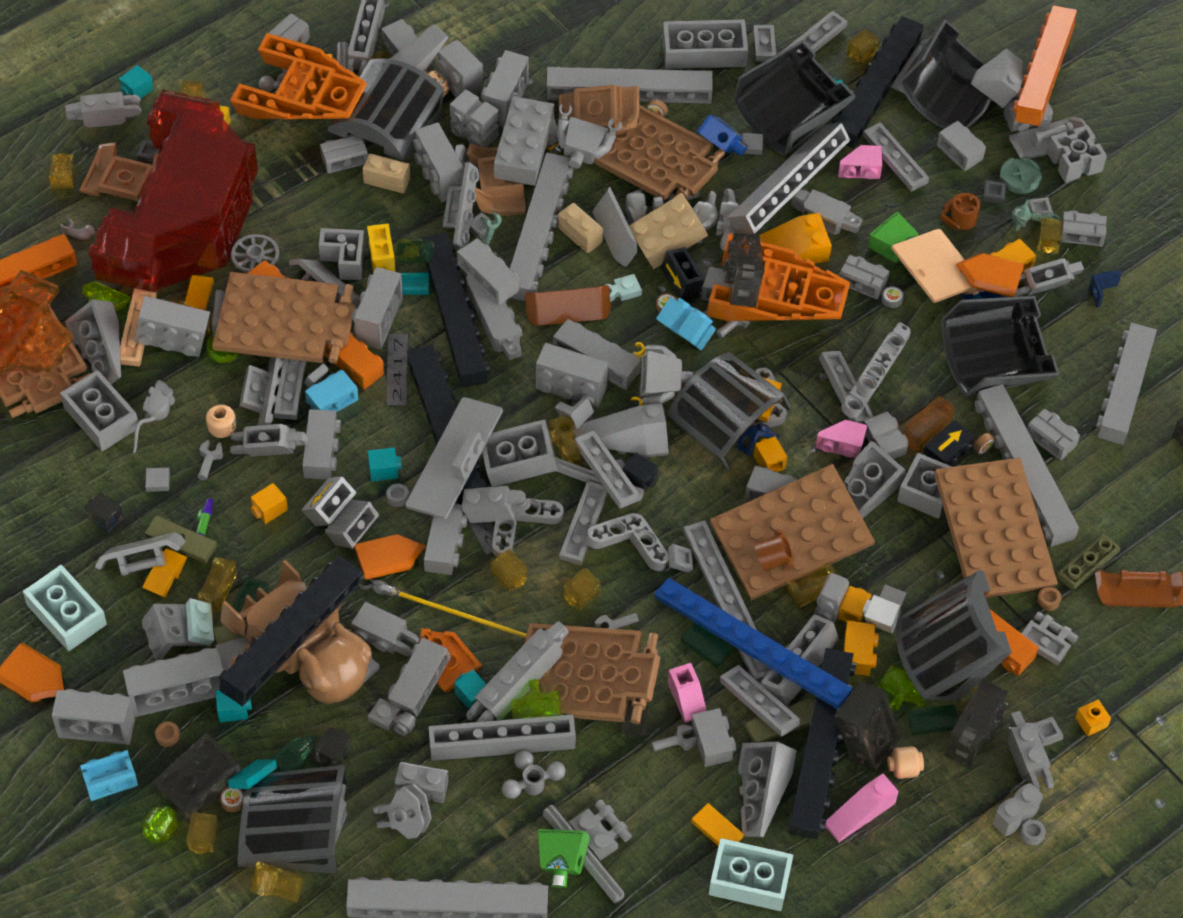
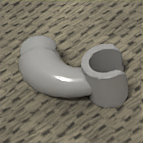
(82, 234)

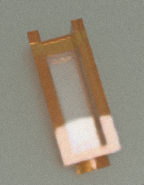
(929, 423)

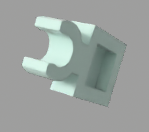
(625, 288)

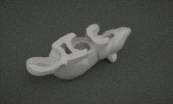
(727, 207)
(707, 212)

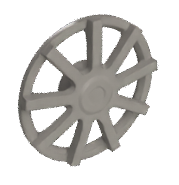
(254, 252)

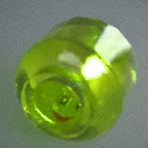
(159, 824)

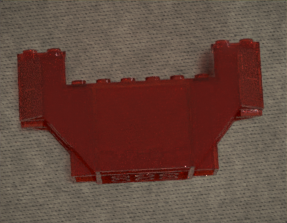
(191, 202)

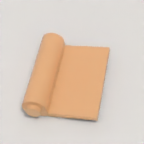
(933, 265)

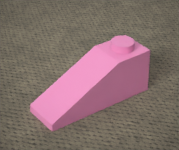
(862, 807)

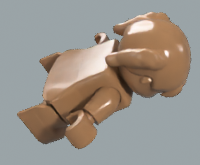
(326, 665)

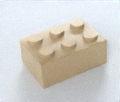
(667, 229)

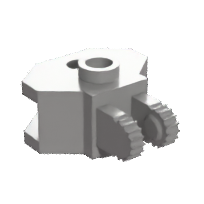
(405, 812)

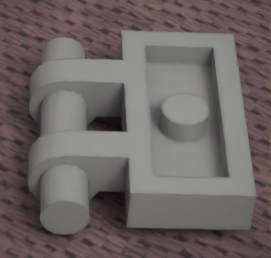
(1050, 646)
(601, 841)

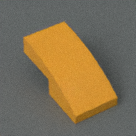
(162, 577)

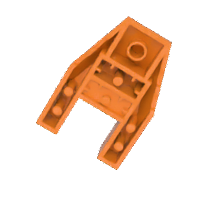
(310, 90)
(788, 292)

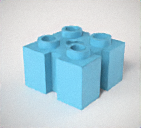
(686, 323)

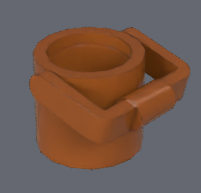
(964, 211)
(775, 552)

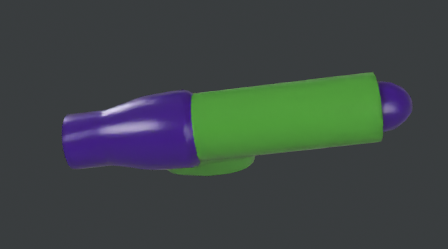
(204, 516)

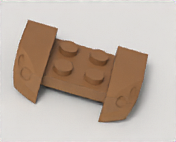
(602, 104)
(116, 174)
(495, 194)

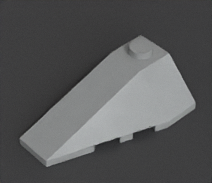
(423, 48)
(1000, 77)
(97, 335)
(632, 430)
(873, 478)
(765, 775)

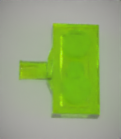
(99, 291)
(901, 687)
(536, 703)

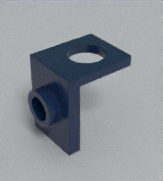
(1103, 281)
(754, 431)

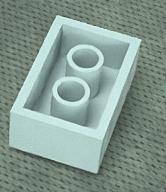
(65, 608)
(750, 874)

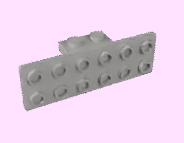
(454, 458)

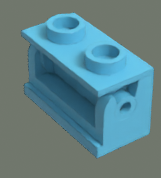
(332, 393)
(109, 775)

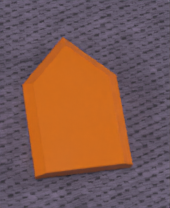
(992, 274)
(387, 555)
(461, 657)
(31, 674)

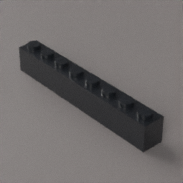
(879, 77)
(455, 314)
(437, 400)
(289, 631)
(820, 754)

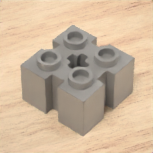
(474, 119)
(1076, 153)

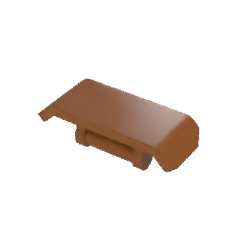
(570, 304)
(1140, 589)

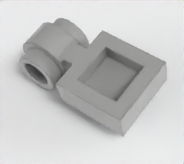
(386, 714)

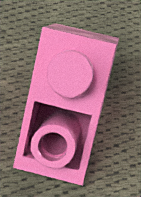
(862, 163)
(842, 438)
(686, 691)

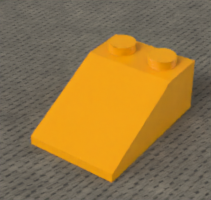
(803, 235)

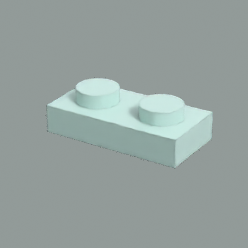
(199, 622)

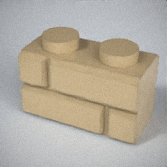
(386, 173)
(580, 228)

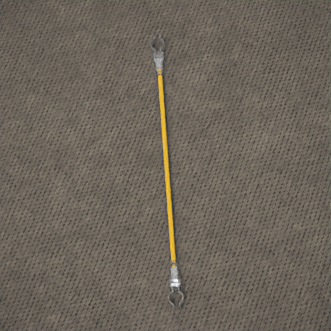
(381, 587)

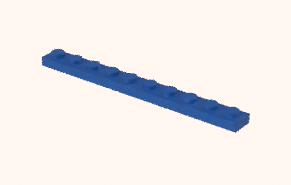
(753, 643)

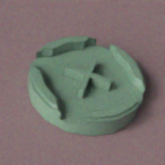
(1020, 175)

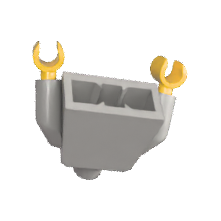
(659, 374)

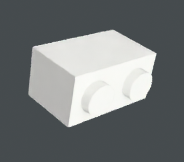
(882, 613)

